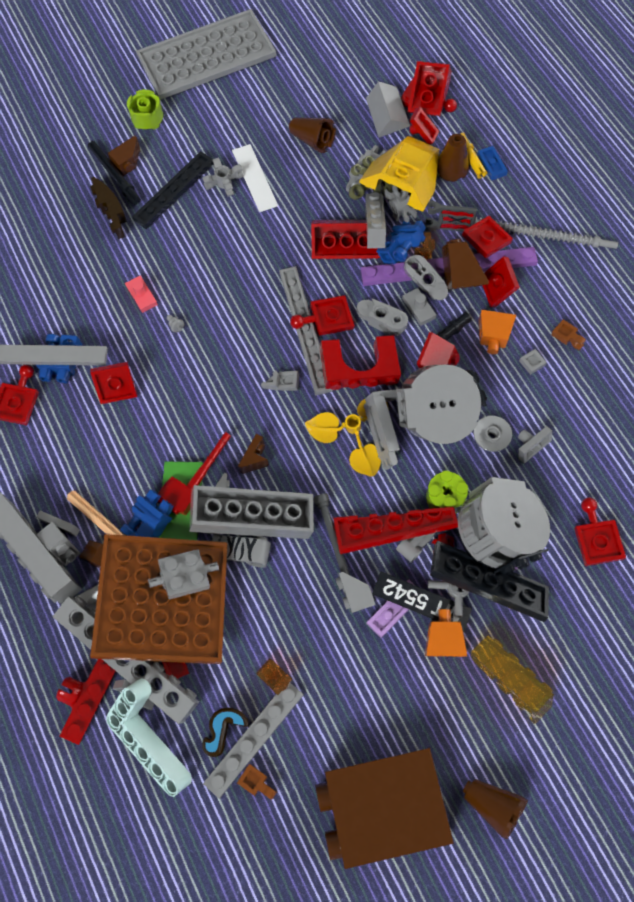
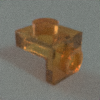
(428, 246)
(274, 676)

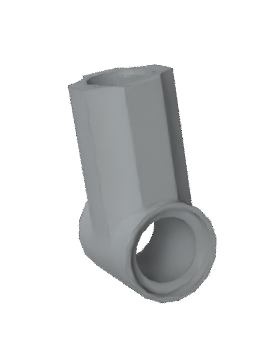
(413, 547)

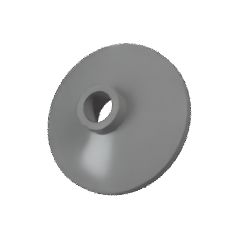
(496, 426)

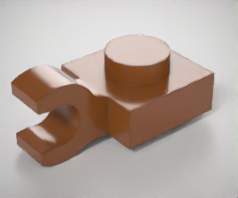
(566, 332)
(253, 782)

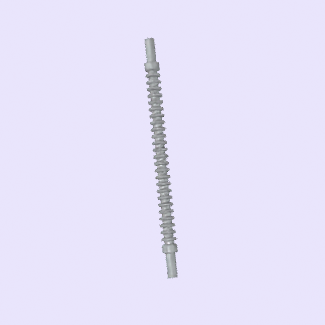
(595, 242)

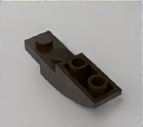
(109, 205)

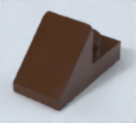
(251, 460)

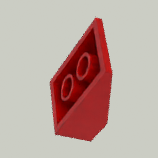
(430, 87)

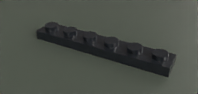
(173, 190)

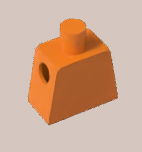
(495, 329)
(445, 637)

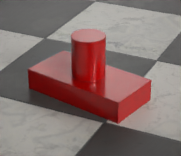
(423, 125)

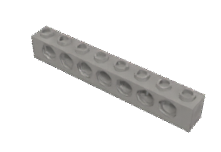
(179, 712)

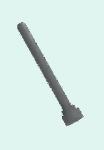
(322, 502)

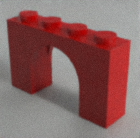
(339, 375)

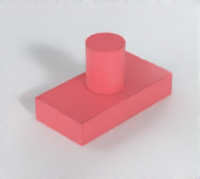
(141, 294)

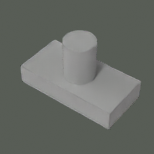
(419, 306)
(533, 444)
(61, 524)

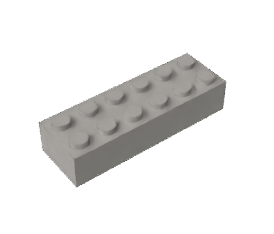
(251, 512)
(33, 555)

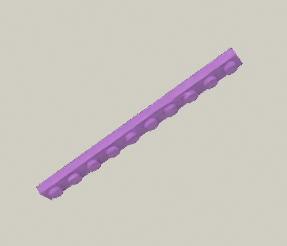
(395, 272)

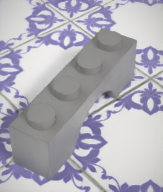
(375, 220)

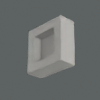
(532, 361)

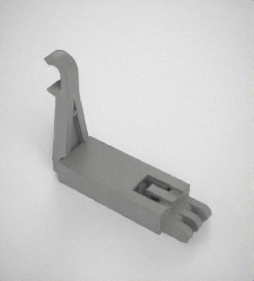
(382, 426)

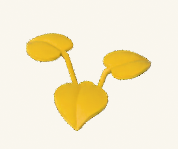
(325, 427)

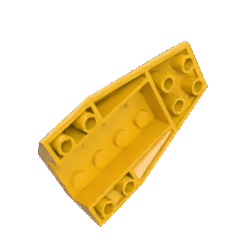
(409, 166)

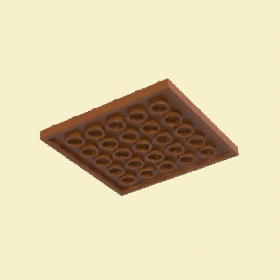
(141, 620)

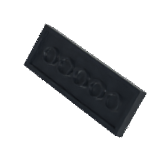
(478, 578)

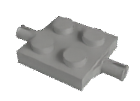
(183, 574)

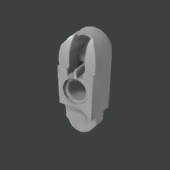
(437, 288)
(393, 322)

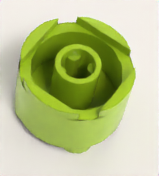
(145, 109)
(447, 483)

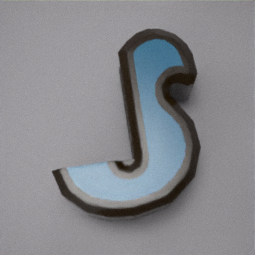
(218, 727)

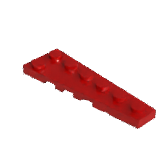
(376, 530)

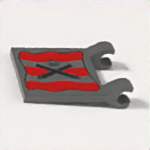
(450, 217)

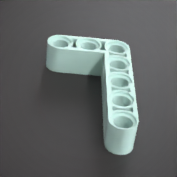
(143, 741)

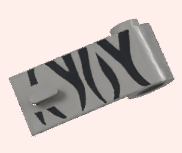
(249, 550)

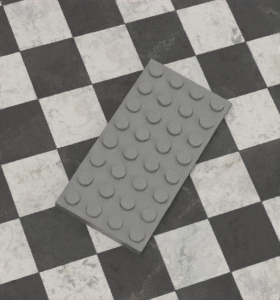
(205, 54)

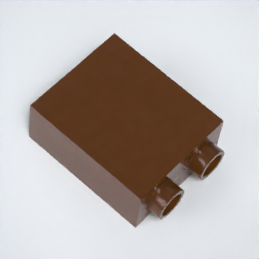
(384, 809)

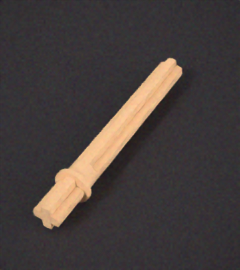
(93, 514)

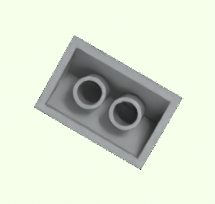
(386, 109)

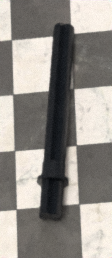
(127, 189)

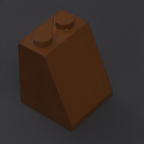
(461, 266)

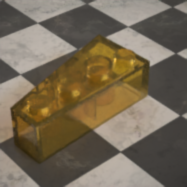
(513, 678)

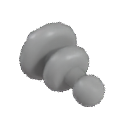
(175, 323)

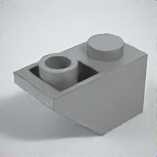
(58, 544)
(357, 593)

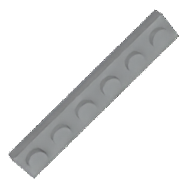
(252, 740)

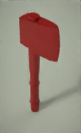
(178, 493)

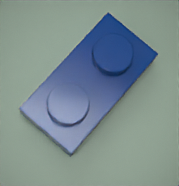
(492, 163)

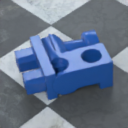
(400, 241)
(62, 371)
(153, 516)

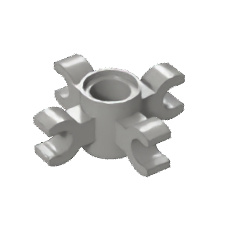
(223, 177)
(398, 204)

